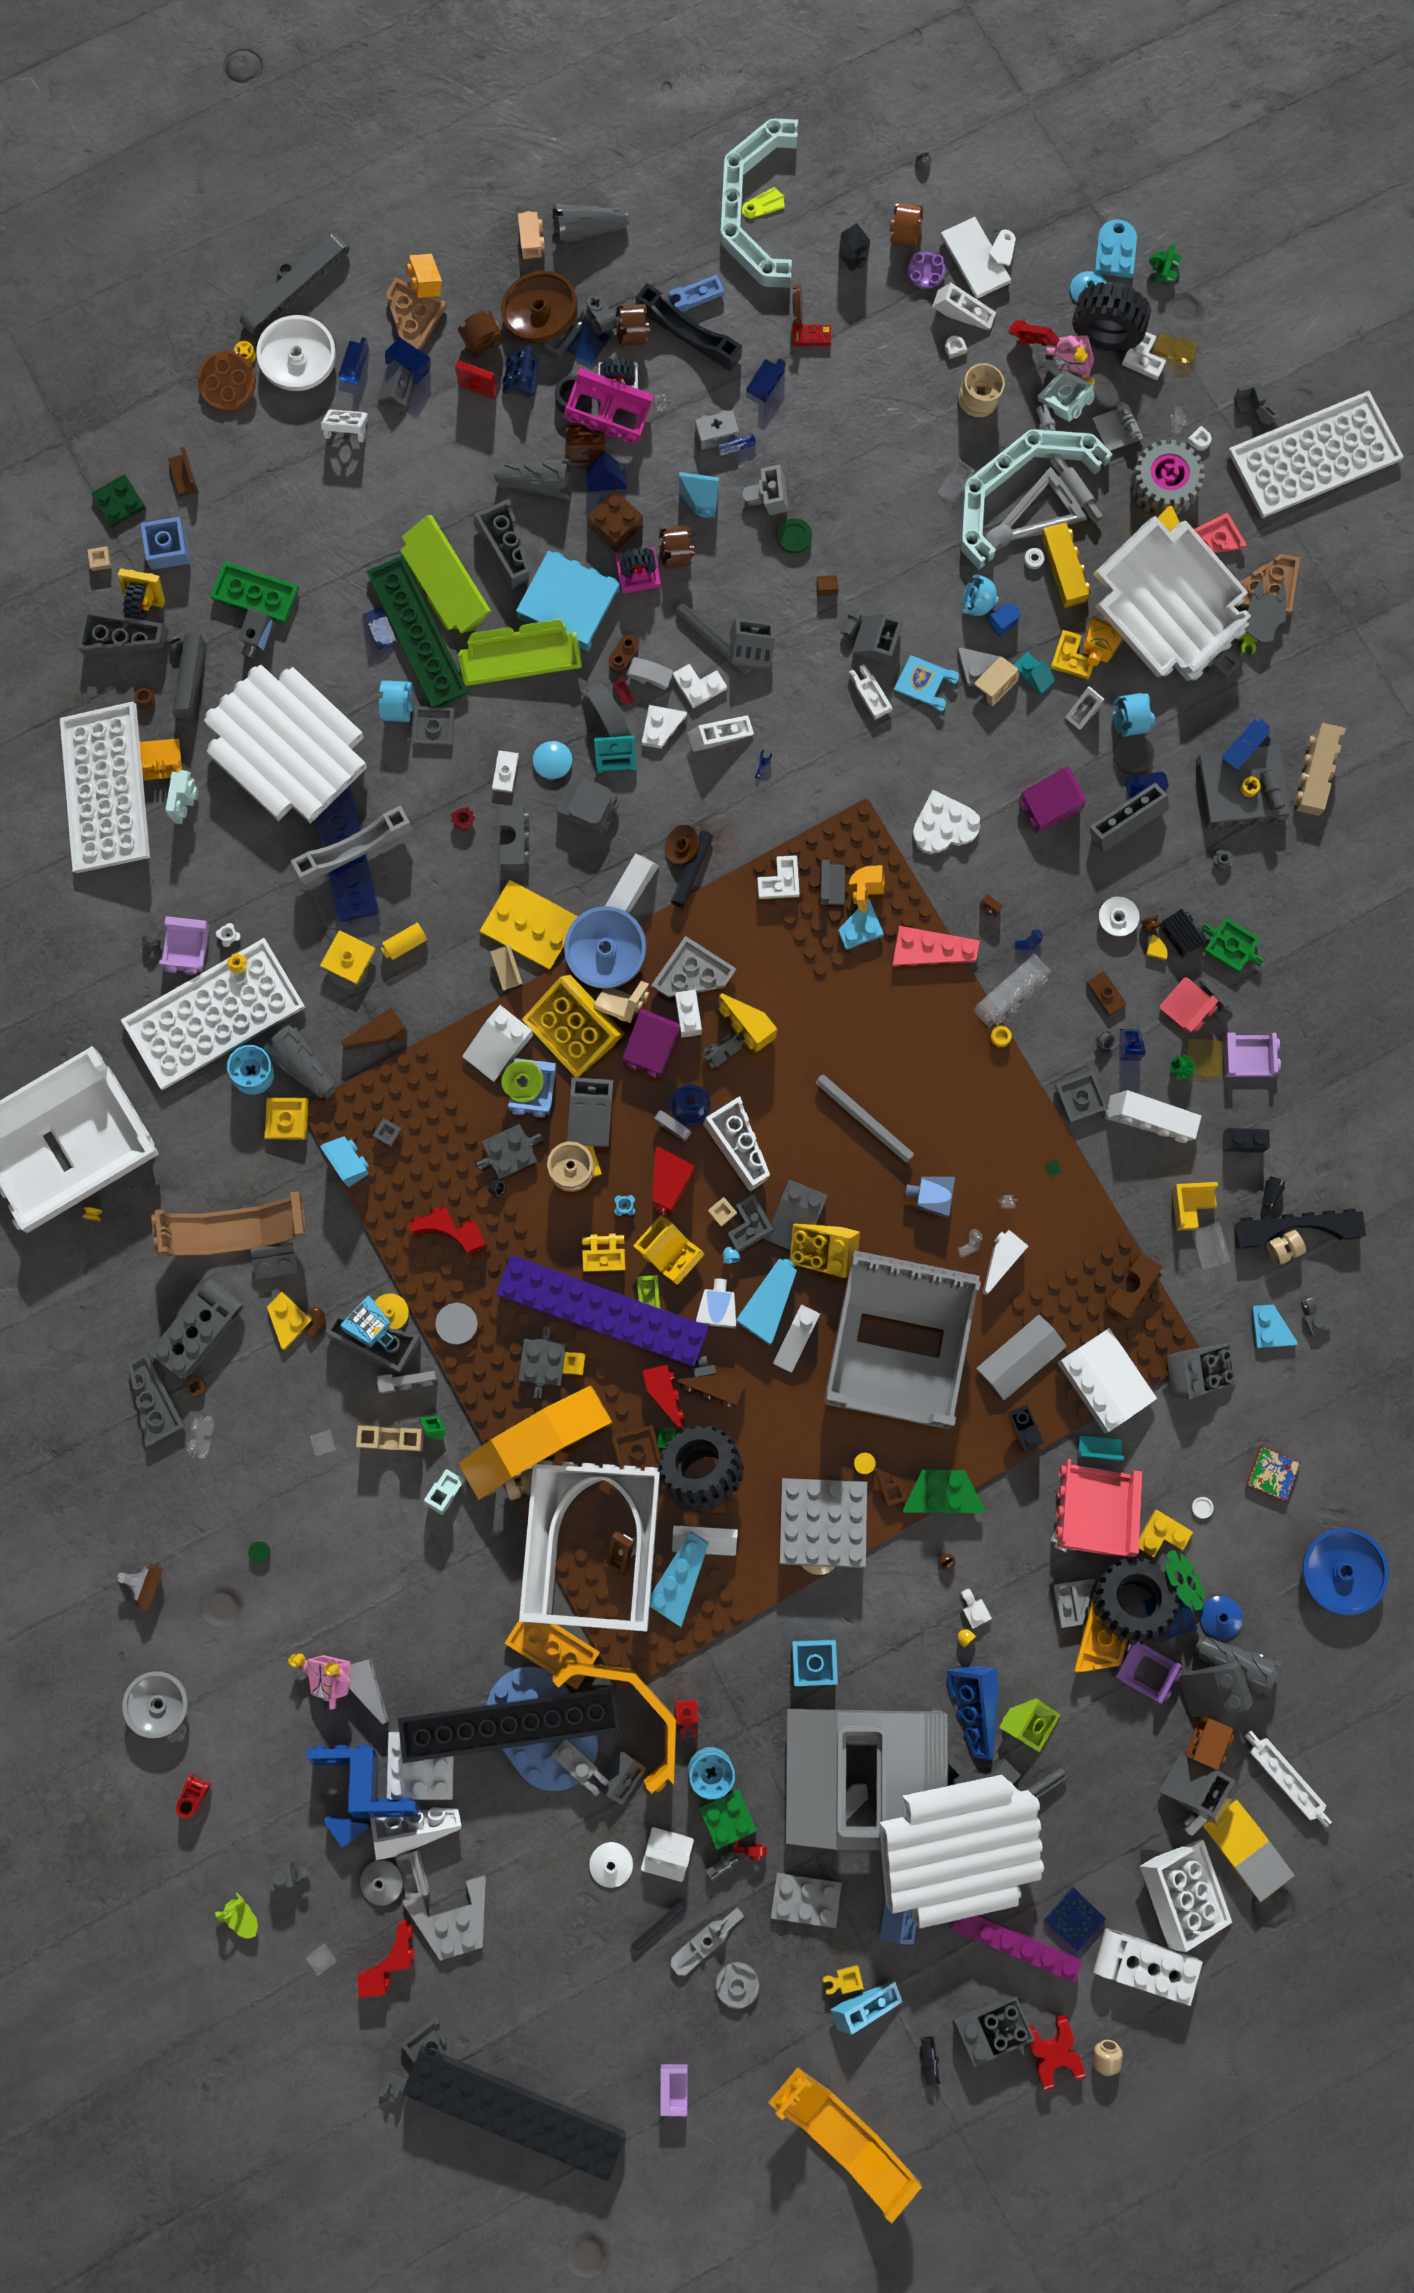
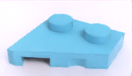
(860, 928)
(1270, 1328)

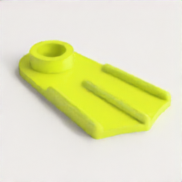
(764, 203)

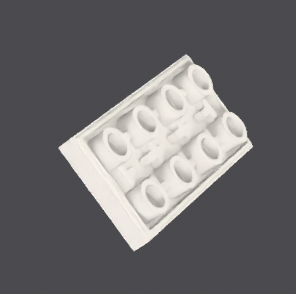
(970, 252)

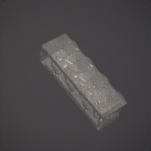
(1012, 991)

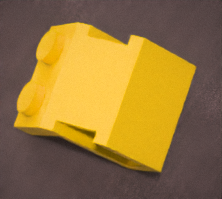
(668, 1250)

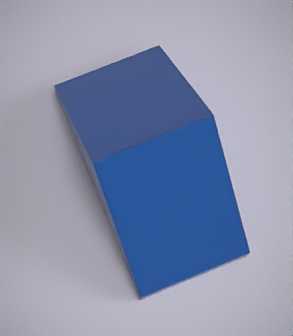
(345, 1829)

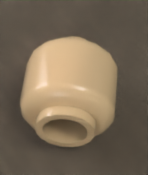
(1107, 2058)

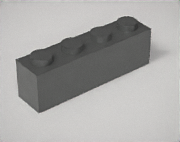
(1129, 817)

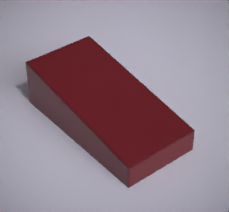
(623, 692)

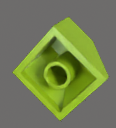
(1030, 1723)

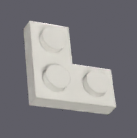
(1143, 361)
(696, 689)
(784, 884)

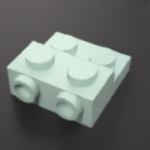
(1067, 395)
(181, 793)

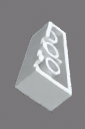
(1153, 1116)
(738, 1143)

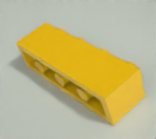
(1065, 565)

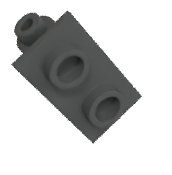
(1223, 1004)
(728, 1043)

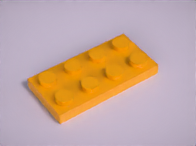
(551, 1647)

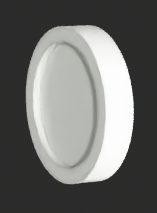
(1202, 1507)

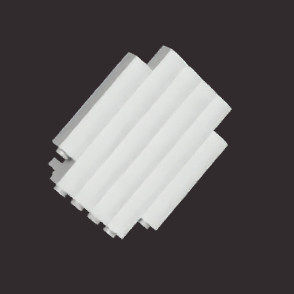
(1172, 599)
(284, 743)
(961, 1850)

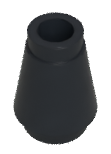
(1273, 1190)

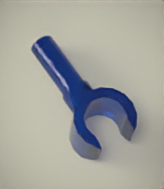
(763, 761)

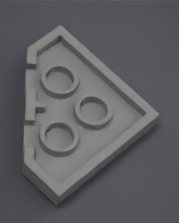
(692, 969)

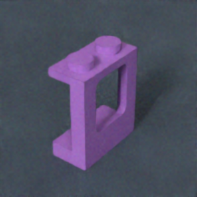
(1130, 1662)

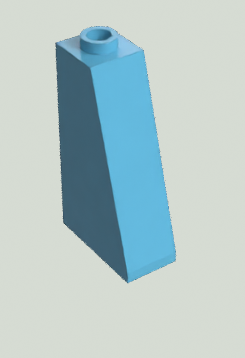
(767, 1304)

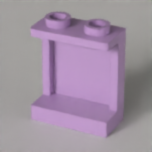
(185, 945)
(1251, 1055)

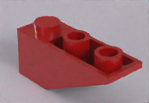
(660, 1388)

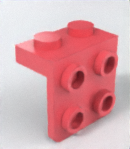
(1189, 1005)

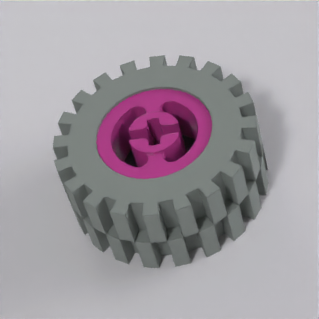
(1160, 492)

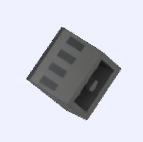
(752, 643)

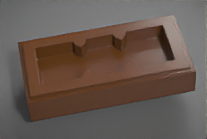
(1106, 993)

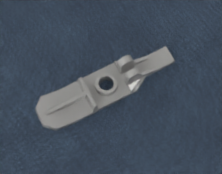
(696, 1950)

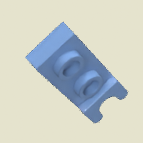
(696, 293)

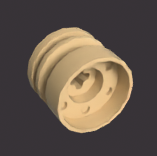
(981, 390)

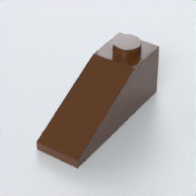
(379, 1031)

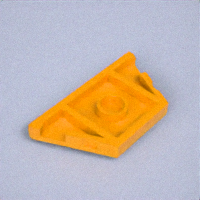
(1097, 1647)

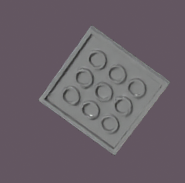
(823, 1523)

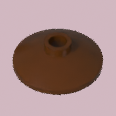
(681, 844)

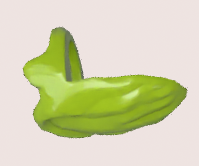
(239, 1917)

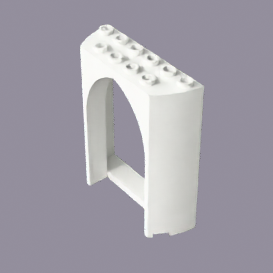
(551, 1494)

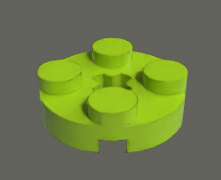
(515, 1089)

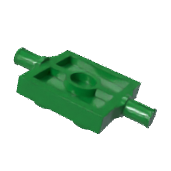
(1231, 944)

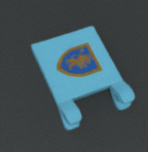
(922, 680)

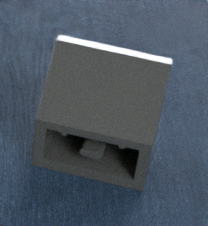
(877, 638)

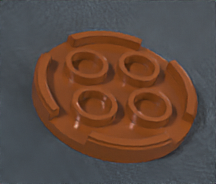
(226, 380)

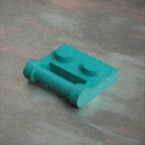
(615, 749)

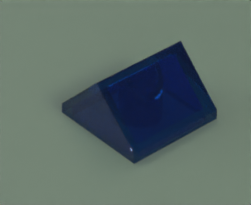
(606, 474)

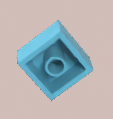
(814, 1662)

